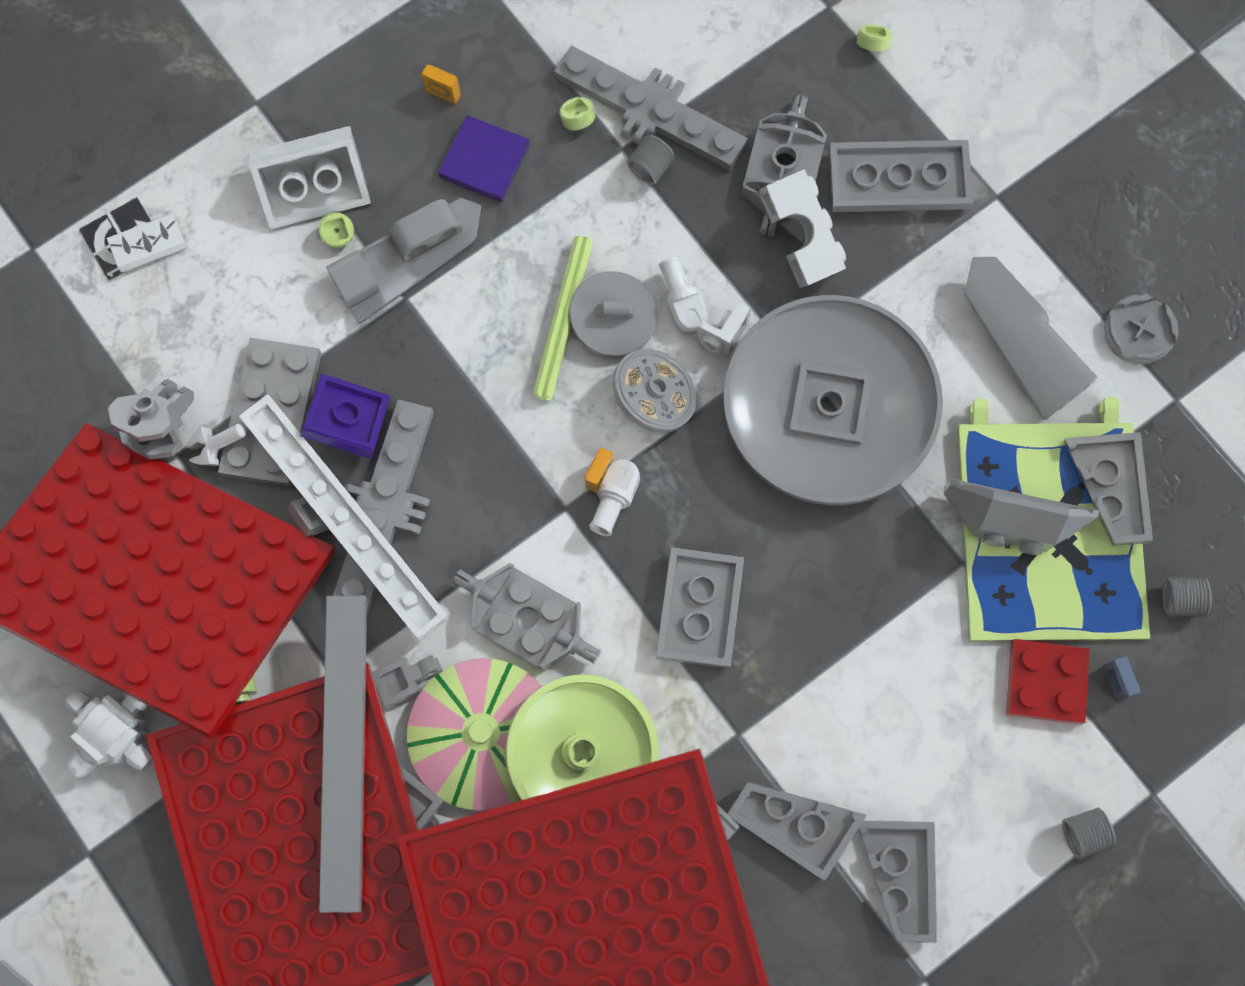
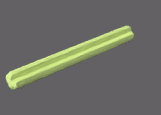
(560, 323)

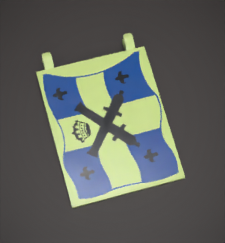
(1078, 586)

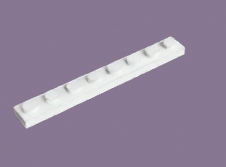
(344, 518)

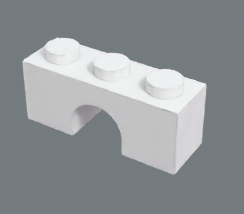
(797, 199)

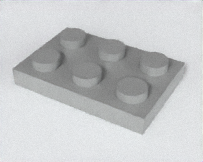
(700, 608)

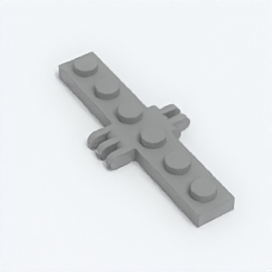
(650, 107)
(387, 495)

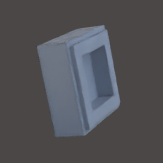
(1121, 678)

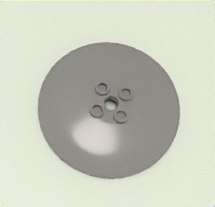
(842, 351)

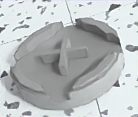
(1141, 329)

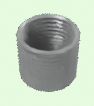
(650, 159)
(1186, 596)
(1089, 833)

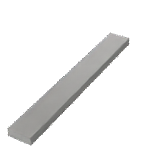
(343, 754)

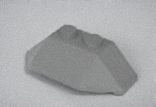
(1015, 517)

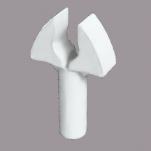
(203, 436)

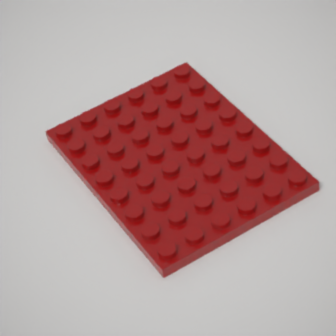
(152, 578)
(251, 846)
(587, 887)

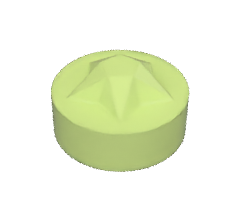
(874, 37)
(577, 113)
(336, 230)

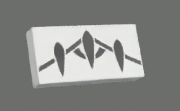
(147, 243)

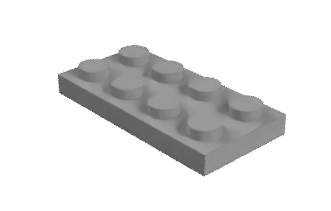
(900, 176)
(289, 378)

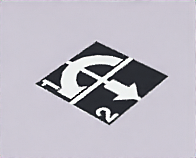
(115, 222)

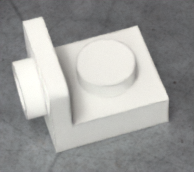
(730, 326)

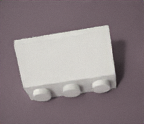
(309, 177)

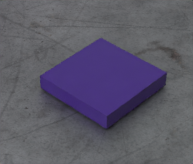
(484, 158)
(345, 416)

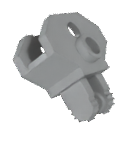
(153, 418)

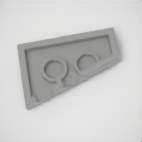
(1116, 483)
(797, 826)
(905, 873)

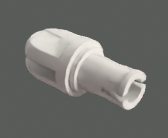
(684, 299)
(615, 493)

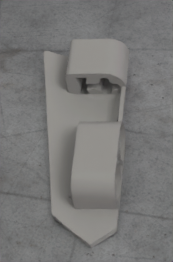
(405, 256)
(1022, 332)

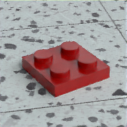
(1047, 681)

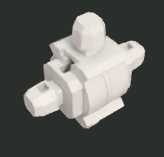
(107, 732)

